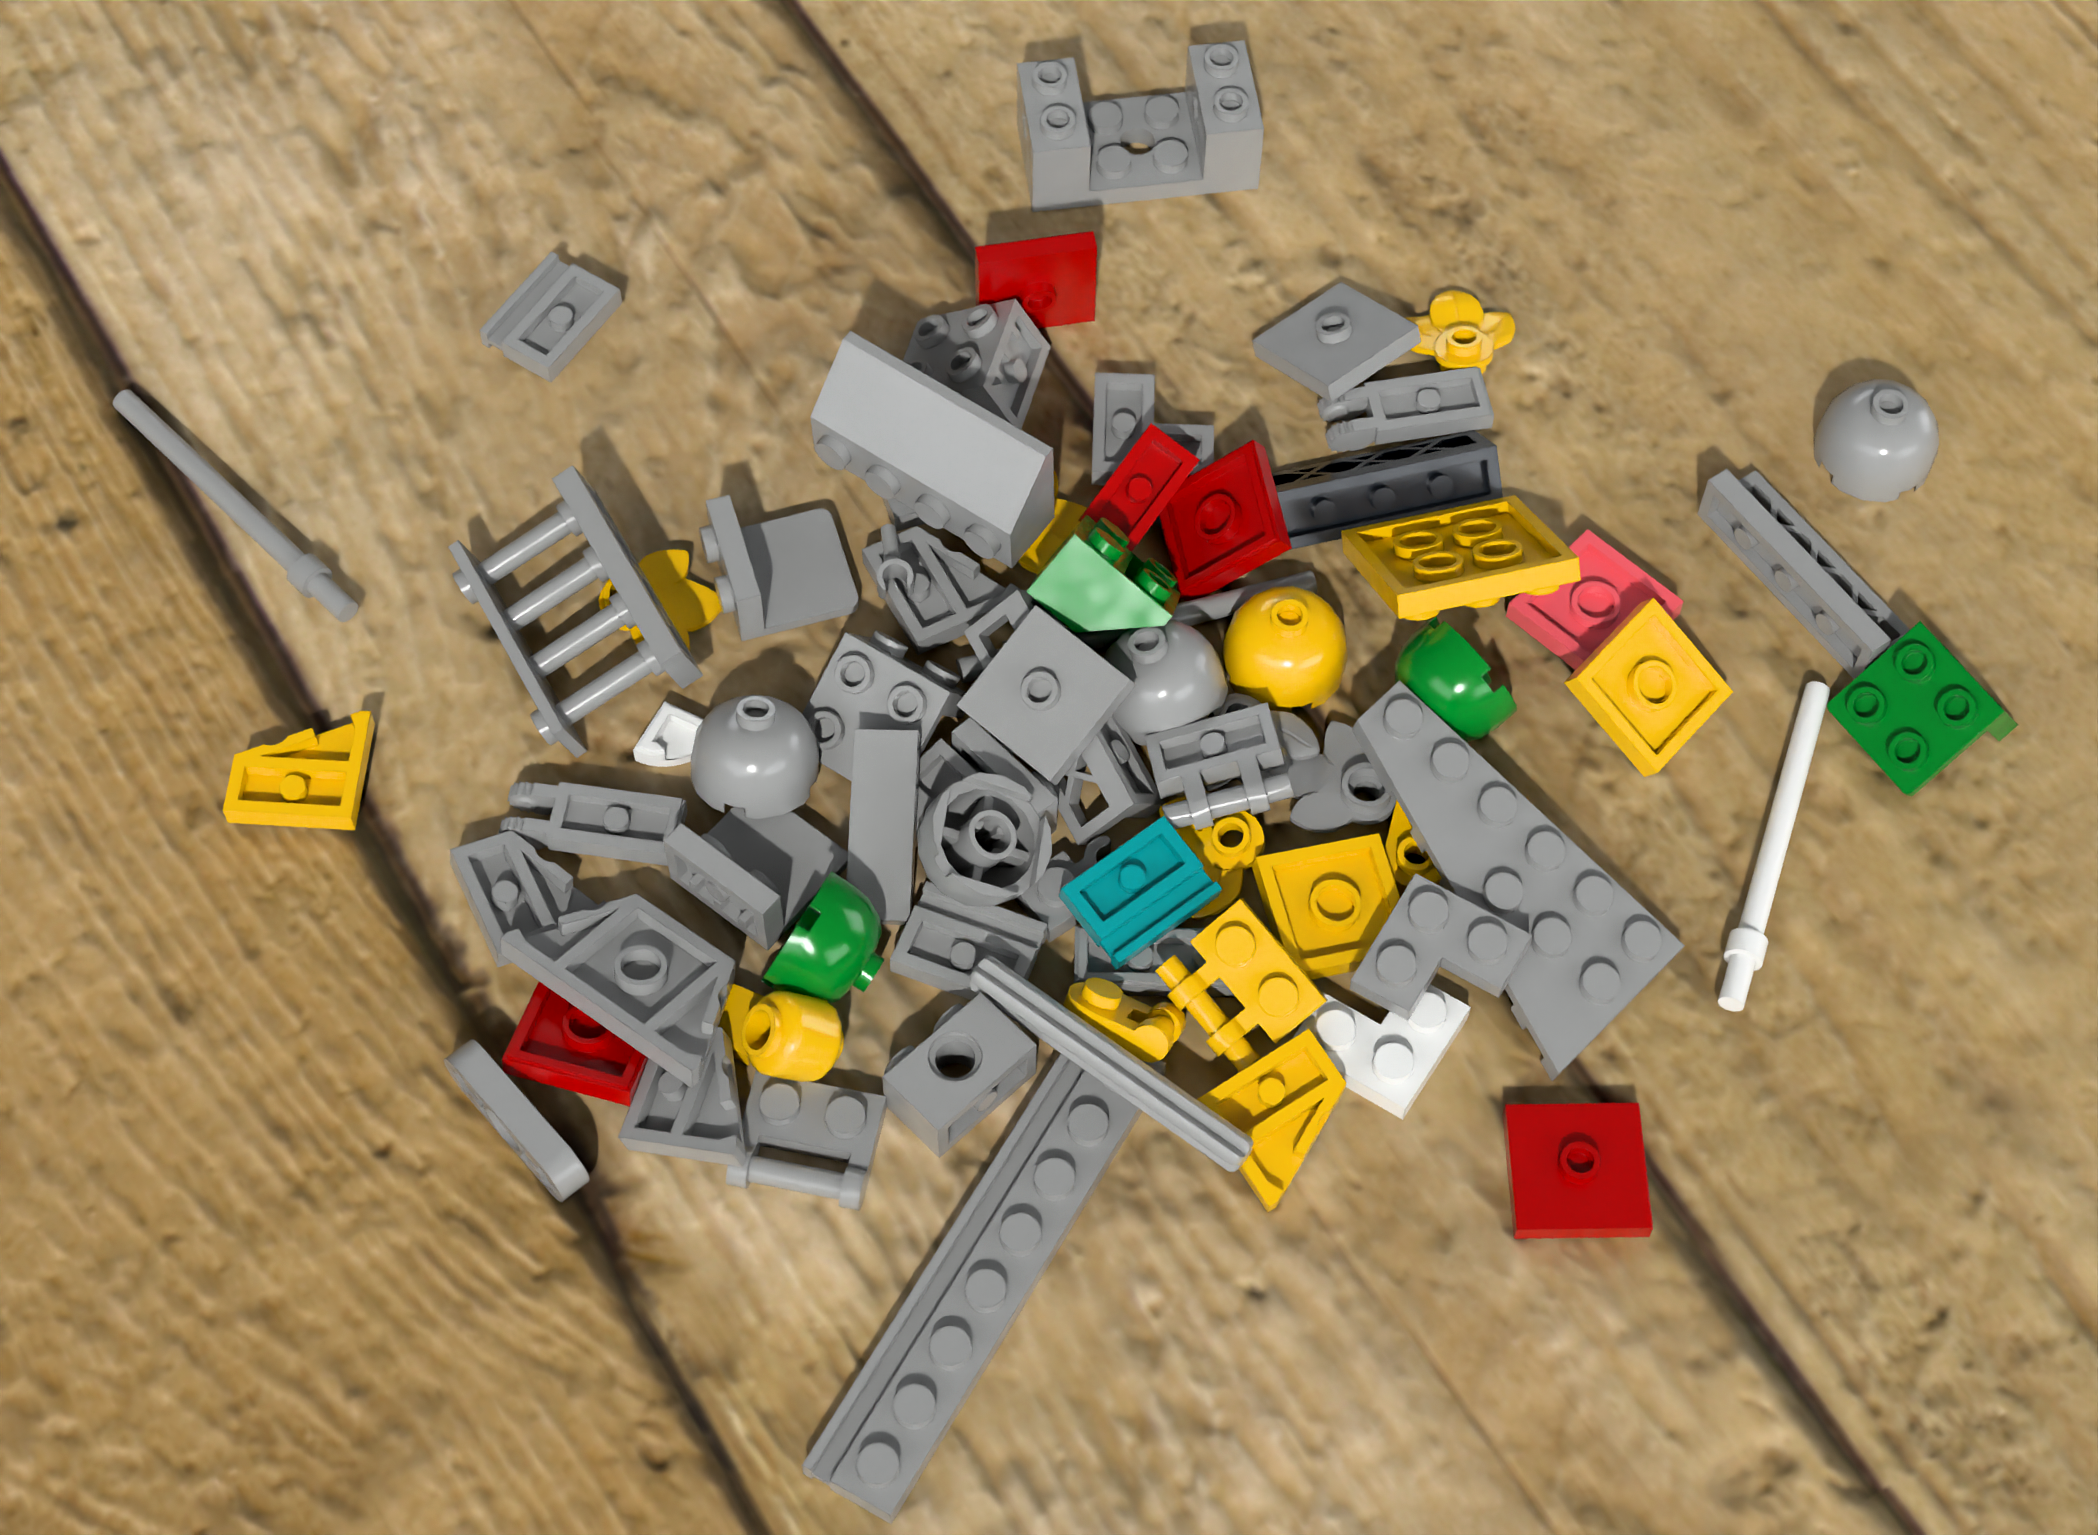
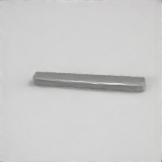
(1111, 1064)

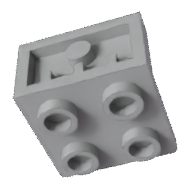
(984, 355)
(755, 869)

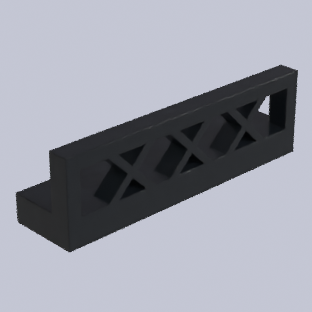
(1386, 486)

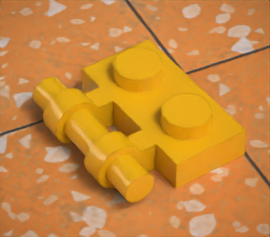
(1256, 971)

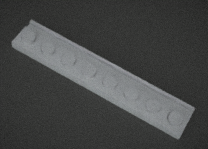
(972, 1290)

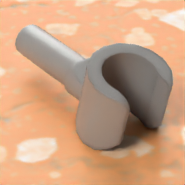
(892, 563)

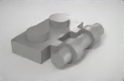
(1213, 753)

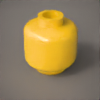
(793, 1036)

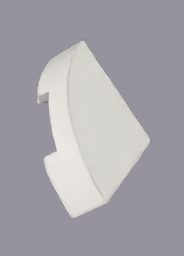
(668, 738)

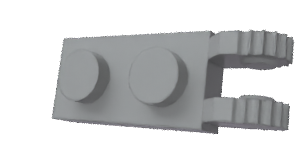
(1408, 409)
(596, 820)

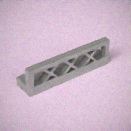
(1800, 569)
(1109, 755)

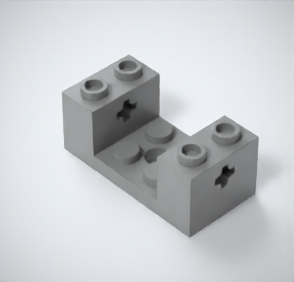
(1197, 137)

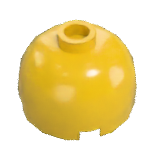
(1285, 649)

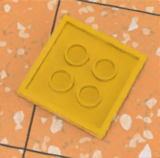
(1460, 557)

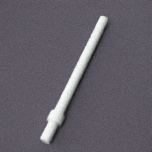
(1747, 943)

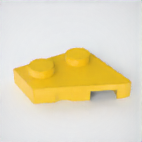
(303, 779)
(1282, 1108)

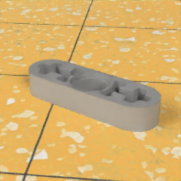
(516, 1120)

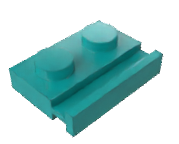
(1139, 892)

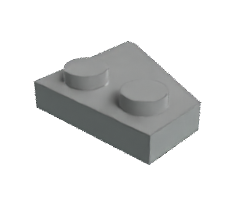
(946, 593)
(514, 888)
(689, 1121)

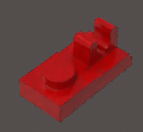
(1142, 484)

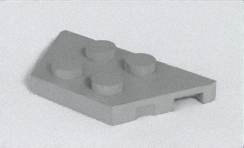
(635, 977)

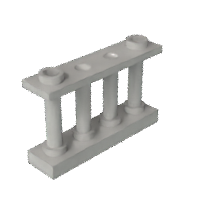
(630, 606)

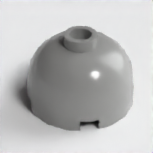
(1877, 440)
(1174, 677)
(754, 757)
(984, 841)

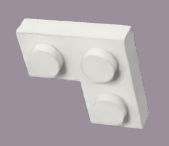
(1389, 1059)

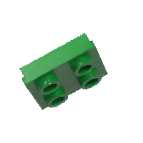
(1917, 710)

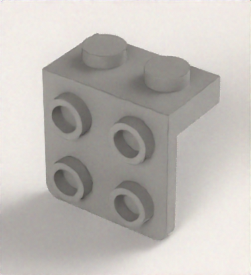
(777, 570)
(877, 688)

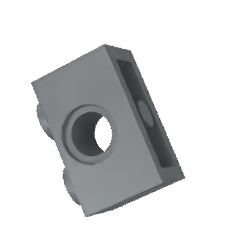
(945, 1107)

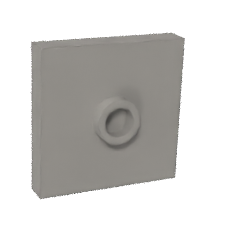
(1336, 341)
(1046, 695)

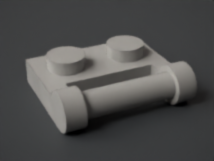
(811, 1122)

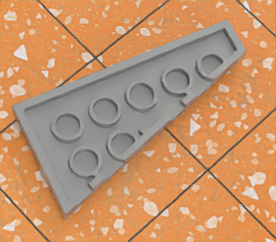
(1497, 850)

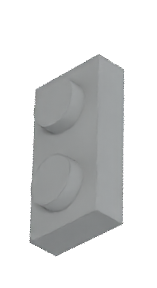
(991, 756)

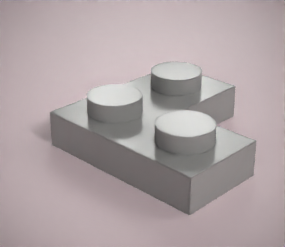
(1124, 412)
(1435, 931)

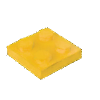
(1648, 687)
(1327, 901)

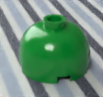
(1452, 680)
(830, 945)

